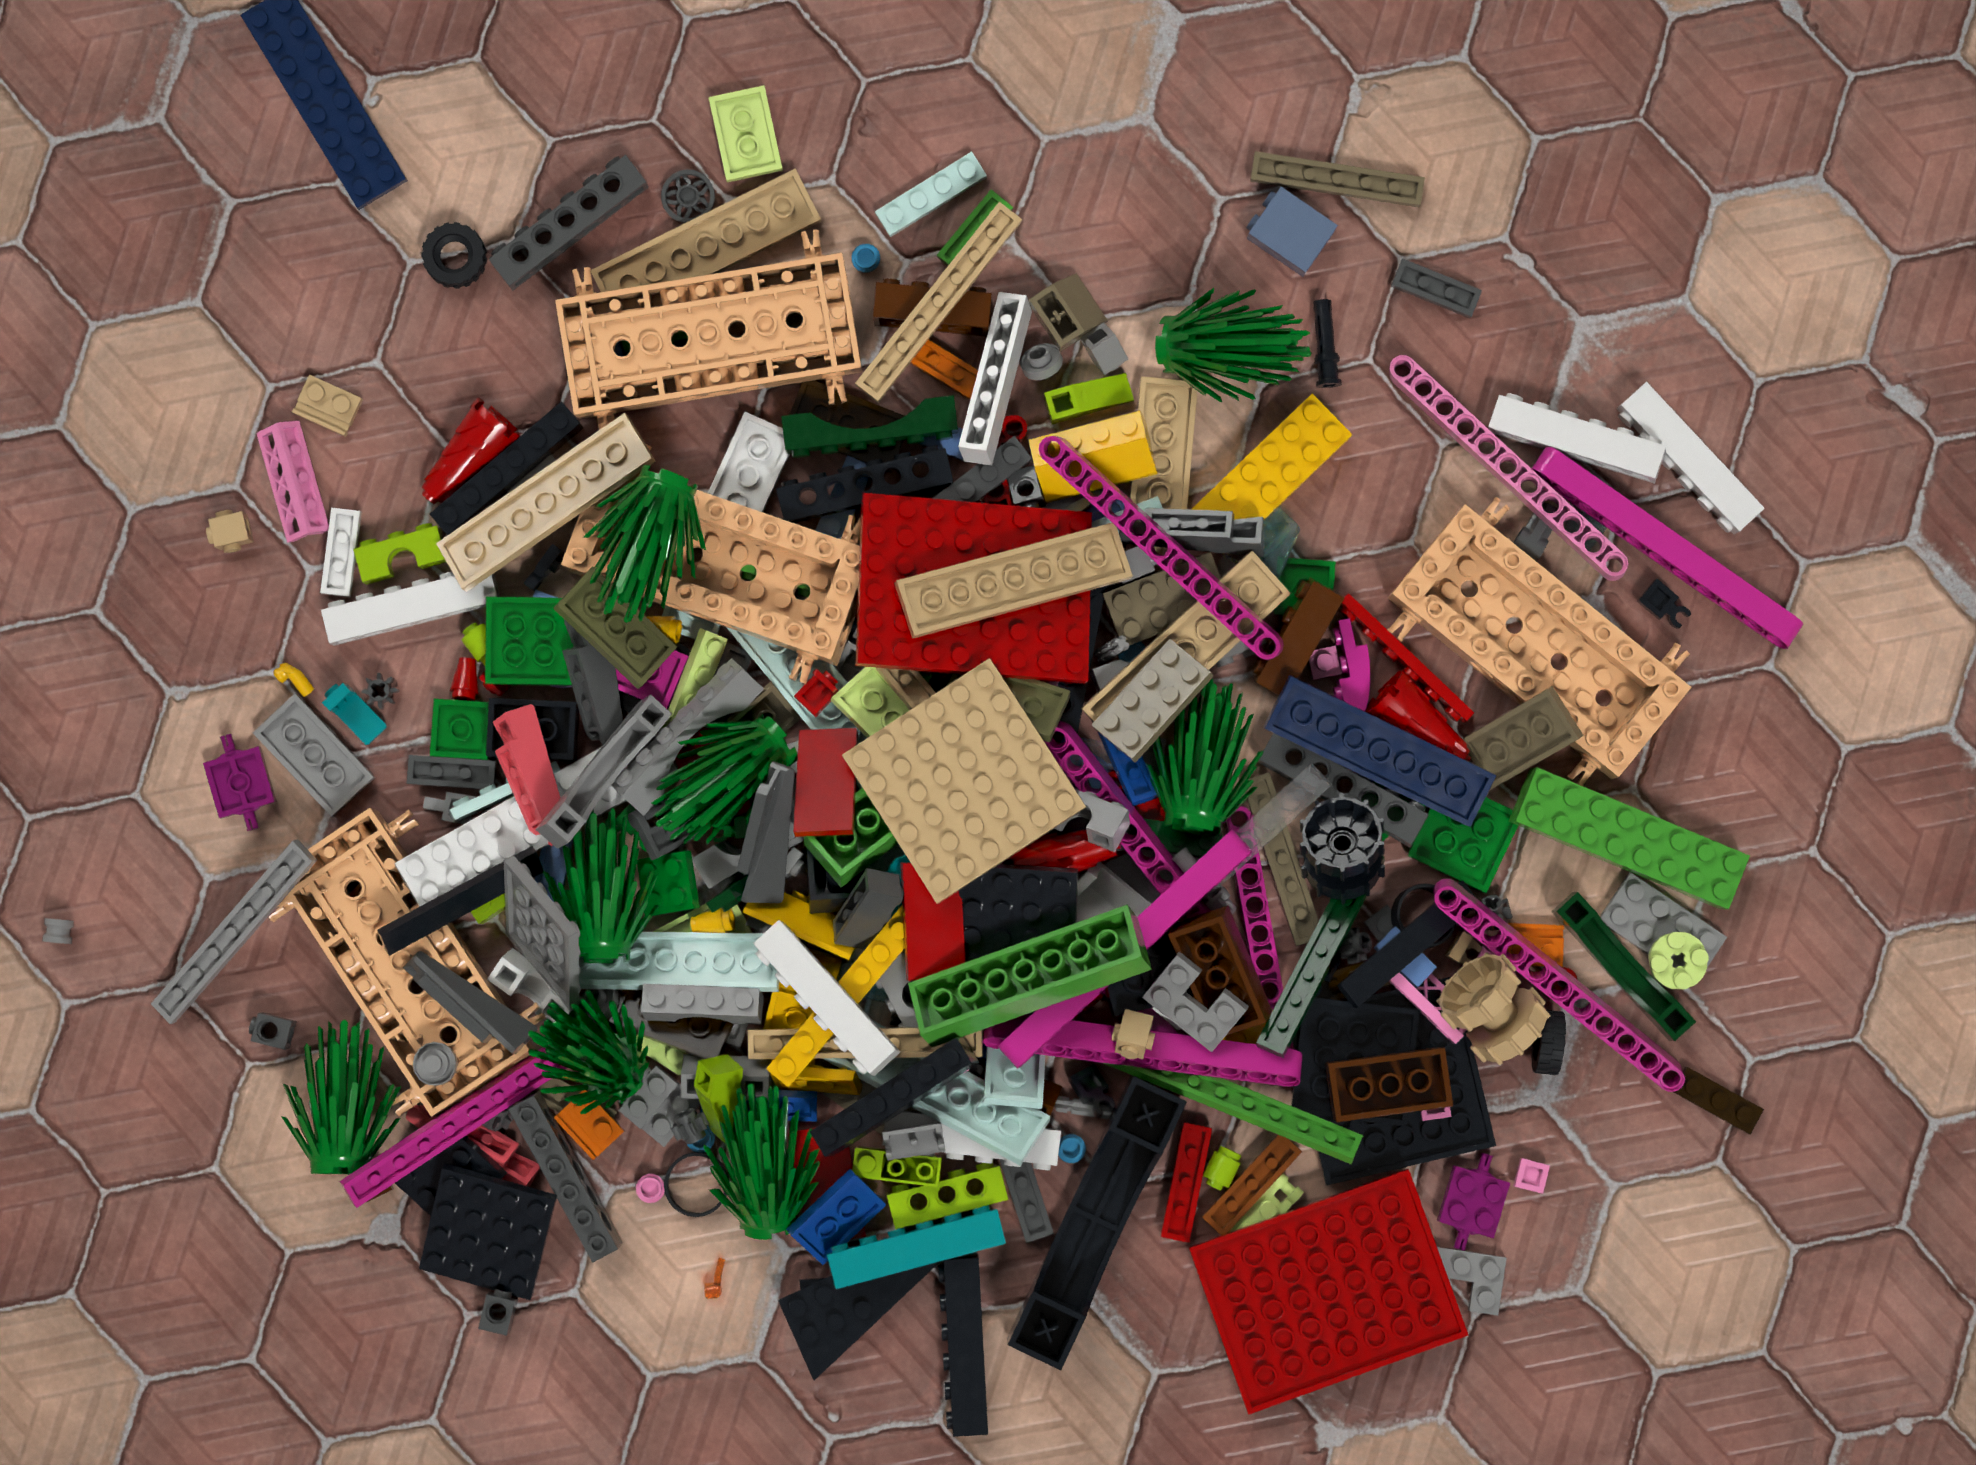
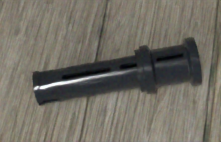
(1326, 357)

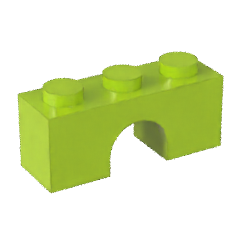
(376, 558)

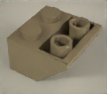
(1066, 311)

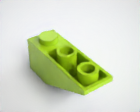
(1087, 397)
(717, 1086)
(917, 1170)

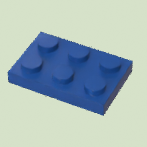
(836, 1216)

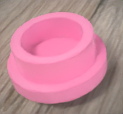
(650, 1188)

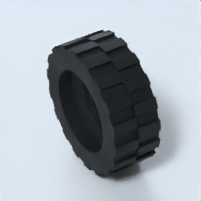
(454, 233)
(1549, 1049)

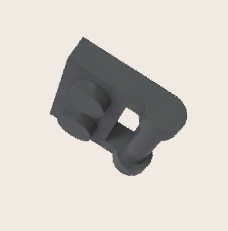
(656, 838)

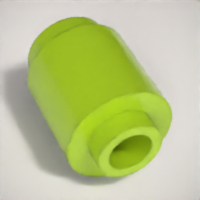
(476, 641)
(1222, 1168)

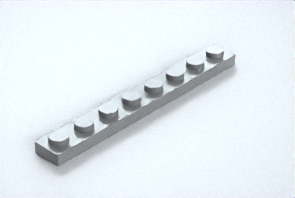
(234, 931)

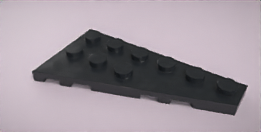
(832, 1319)

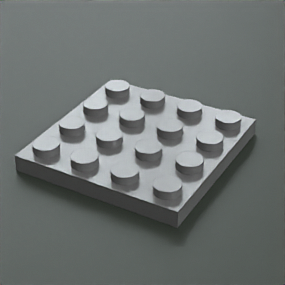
(542, 931)

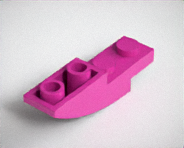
(1355, 664)

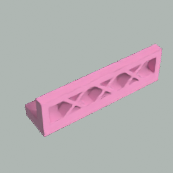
(297, 478)
(1426, 1008)

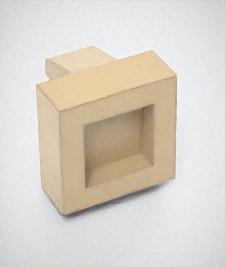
(1457, 949)

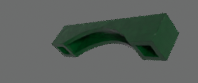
(929, 419)
(1622, 967)

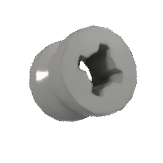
(58, 931)

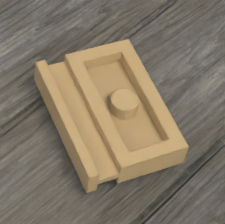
(327, 405)

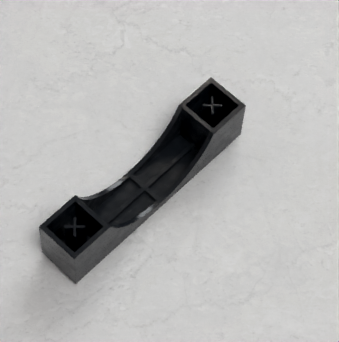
(1095, 1221)

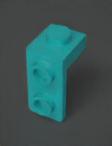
(354, 712)

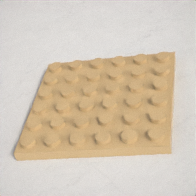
(964, 781)

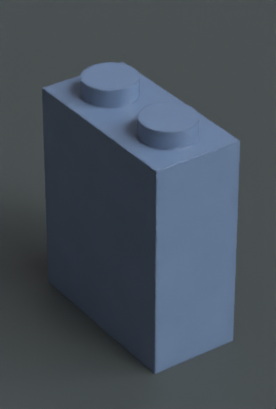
(1290, 230)

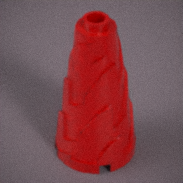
(475, 444)
(1409, 708)
(1063, 851)

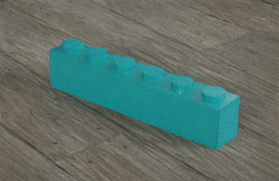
(915, 1248)

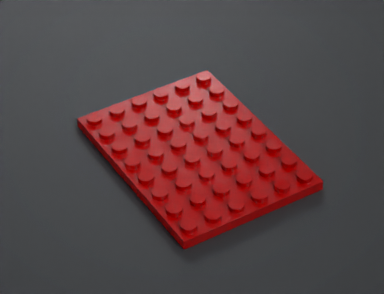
(926, 534)
(1328, 1291)

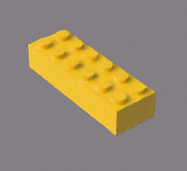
(1279, 463)

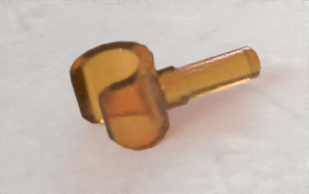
(714, 1289)

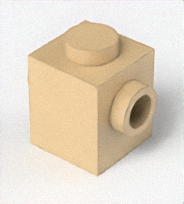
(229, 531)
(1133, 1034)

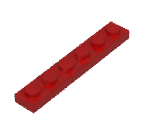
(1395, 650)

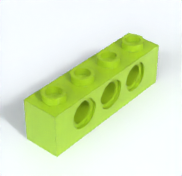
(993, 1192)

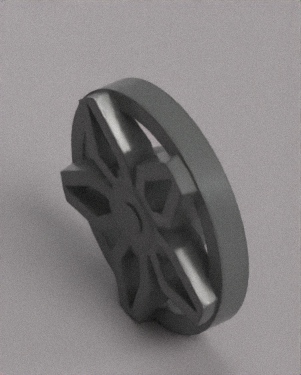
(687, 195)

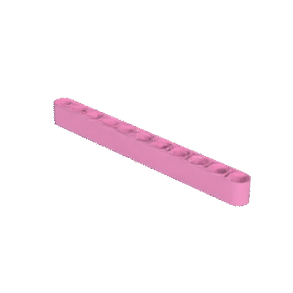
(1511, 481)

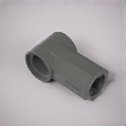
(1534, 536)

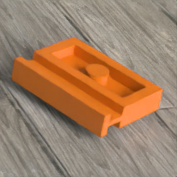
(1545, 937)
(591, 1130)

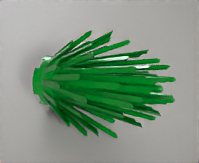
(1233, 338)
(656, 520)
(1199, 769)
(728, 776)
(597, 894)
(605, 1061)
(341, 1121)
(762, 1173)

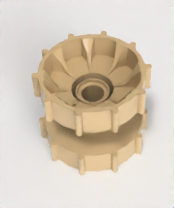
(1493, 1008)

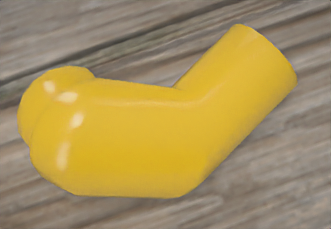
(296, 677)

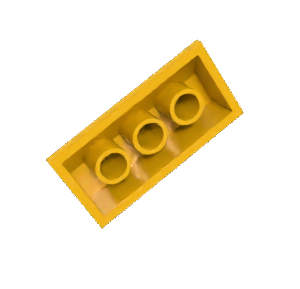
(1114, 446)
(794, 912)

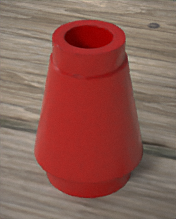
(465, 680)

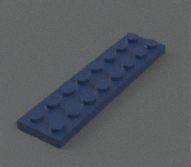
(324, 99)
(1379, 751)

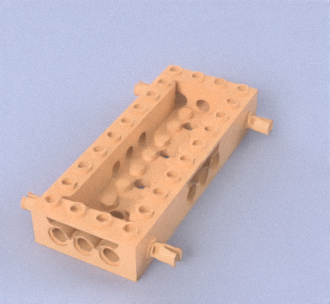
(712, 359)
(767, 605)
(1551, 623)
(348, 935)

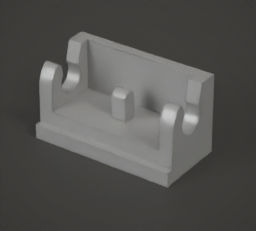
(913, 1141)

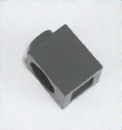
(1022, 480)
(284, 1035)
(496, 1325)

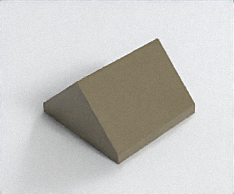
(769, 703)

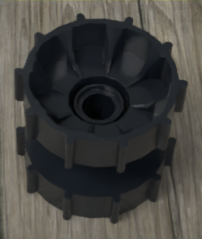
(1337, 824)

